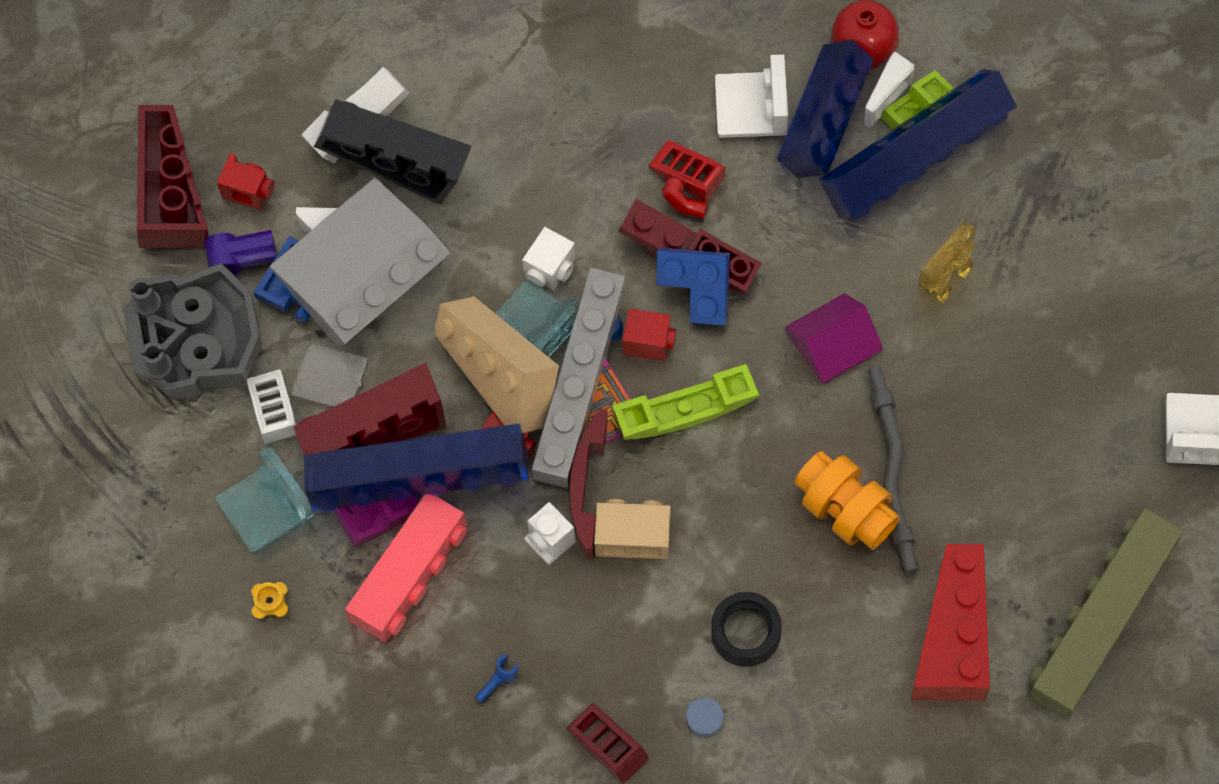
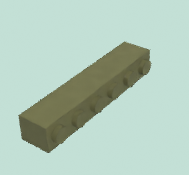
(1105, 613)

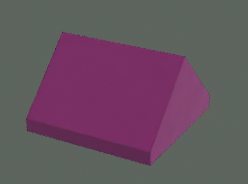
(835, 337)

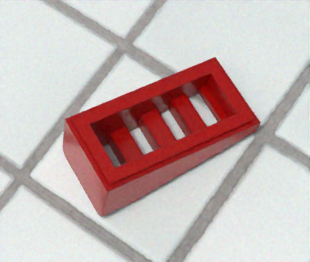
(701, 190)

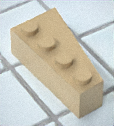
(499, 362)

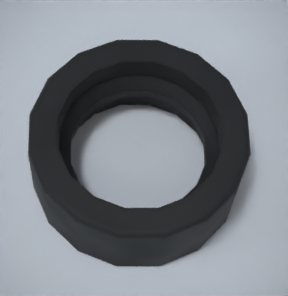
(753, 602)

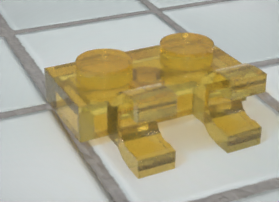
(940, 267)

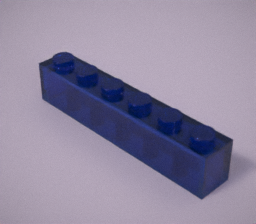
(918, 143)
(416, 467)

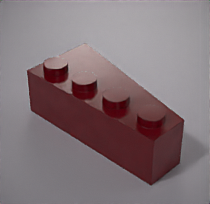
(166, 192)
(385, 414)

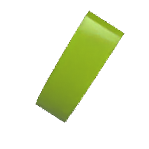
(687, 406)

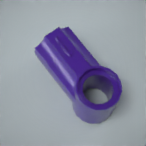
(240, 250)

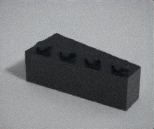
(393, 150)

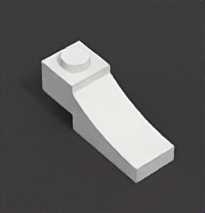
(378, 95)

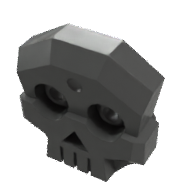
(221, 326)

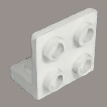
(752, 102)
(1192, 428)

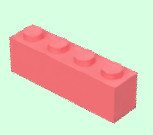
(406, 567)

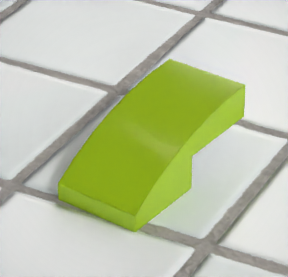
(919, 97)

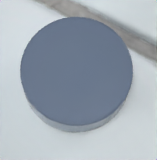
(704, 717)

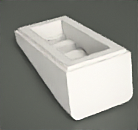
(891, 85)
(280, 429)

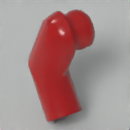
(680, 203)

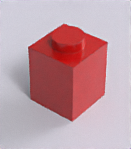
(648, 335)

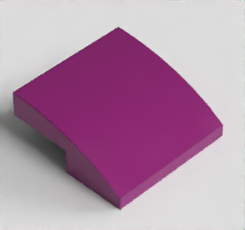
(374, 520)

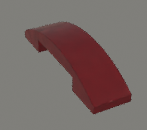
(590, 443)

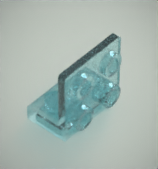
(539, 316)
(265, 504)

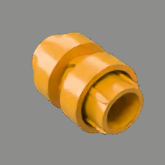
(835, 491)

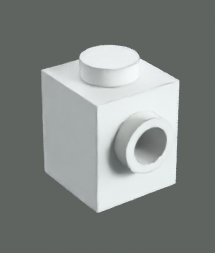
(549, 259)

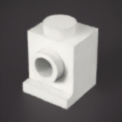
(549, 533)

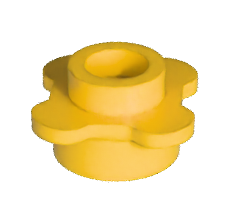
(267, 590)

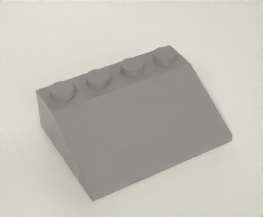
(359, 261)

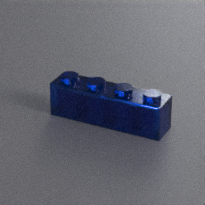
(825, 109)

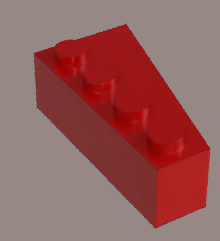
(956, 638)

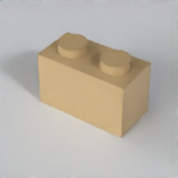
(632, 529)

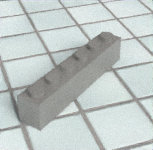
(579, 377)

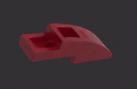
(659, 231)

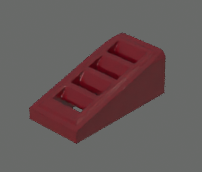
(624, 759)

